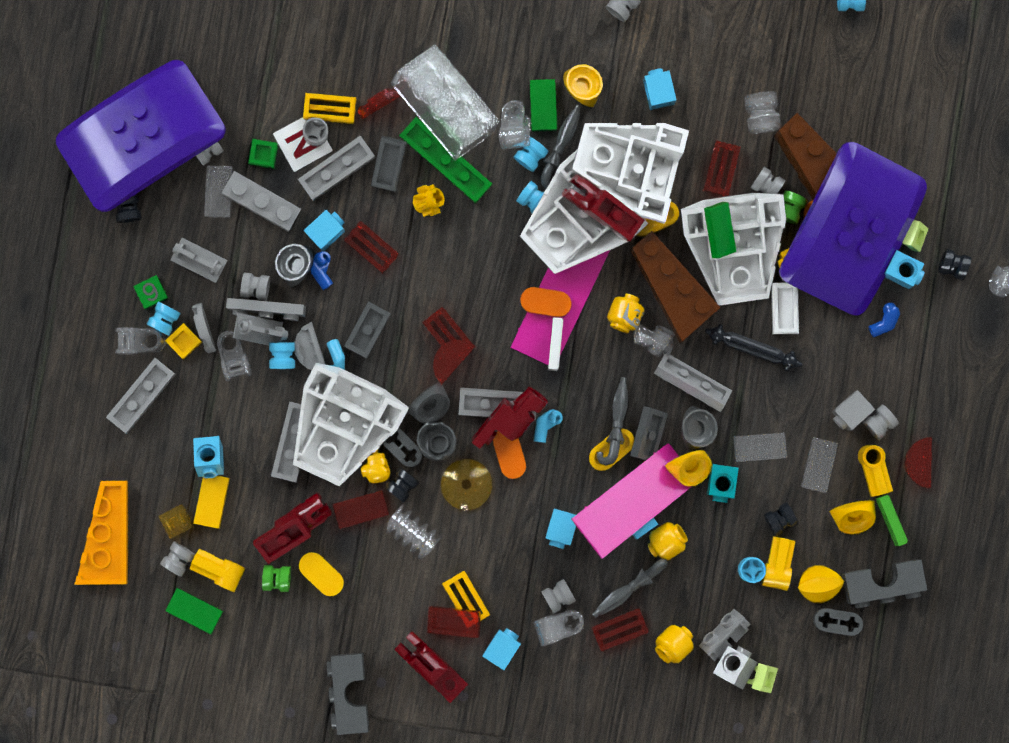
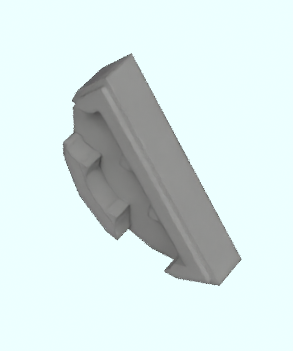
(203, 328)
(307, 347)

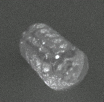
(412, 532)

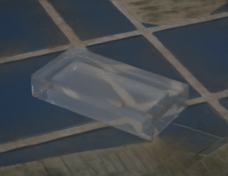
(215, 203)
(760, 447)
(819, 465)

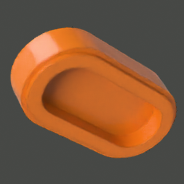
(545, 302)
(509, 456)

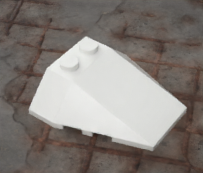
(632, 163)
(563, 232)
(757, 232)
(342, 422)

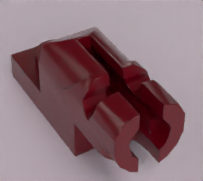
(604, 208)
(511, 419)
(292, 528)
(432, 667)

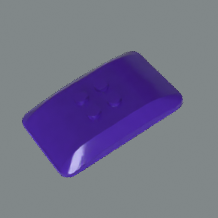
(140, 135)
(853, 228)

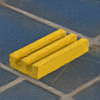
(330, 98)
(451, 594)

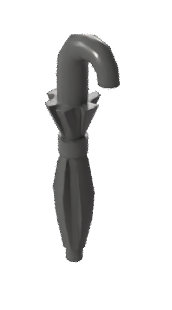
(564, 136)
(616, 438)
(620, 595)

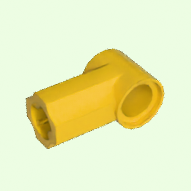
(875, 473)
(778, 567)
(223, 572)

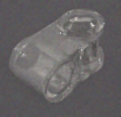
(514, 126)
(134, 341)
(233, 358)
(553, 627)

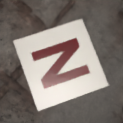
(296, 149)

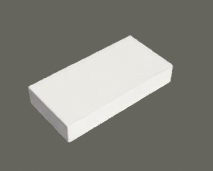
(784, 309)
(555, 345)

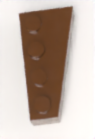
(806, 152)
(676, 290)

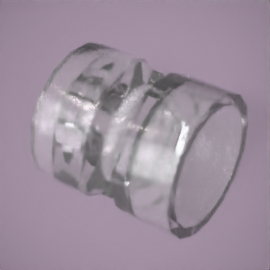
(762, 111)

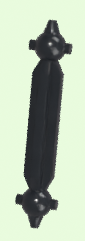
(753, 347)

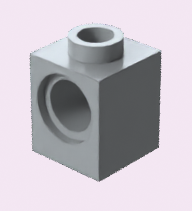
(852, 411)
(725, 666)

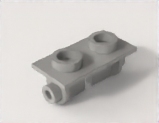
(198, 259)
(258, 329)
(731, 625)

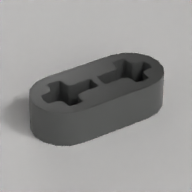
(399, 454)
(838, 615)

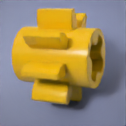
(428, 200)

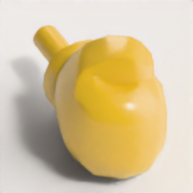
(376, 468)

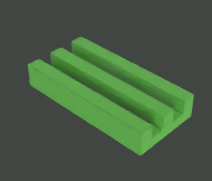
(891, 520)

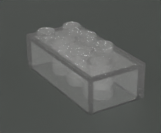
(445, 102)

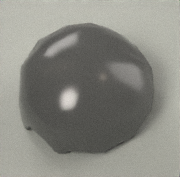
(436, 441)

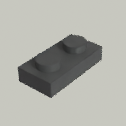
(367, 330)
(648, 433)

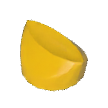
(583, 84)
(690, 468)
(854, 516)
(820, 584)

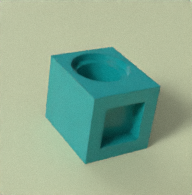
(730, 474)

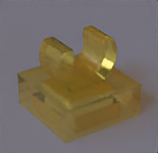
(176, 521)

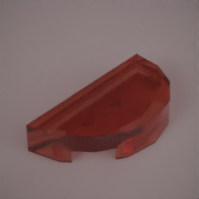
(378, 101)
(450, 357)
(918, 462)

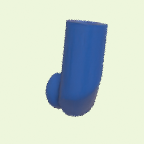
(319, 269)
(888, 322)

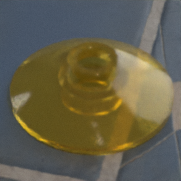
(480, 484)

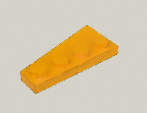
(107, 538)

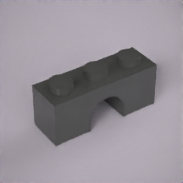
(907, 581)
(348, 716)

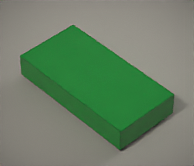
(543, 105)
(720, 230)
(194, 611)

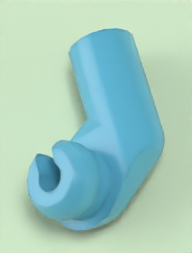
(336, 353)
(544, 423)

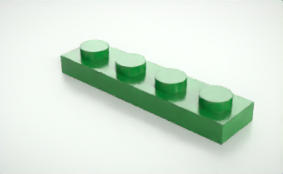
(458, 172)

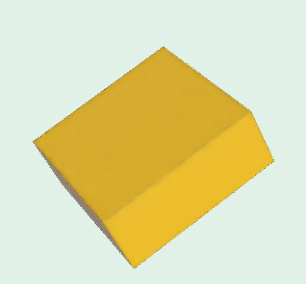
(183, 341)

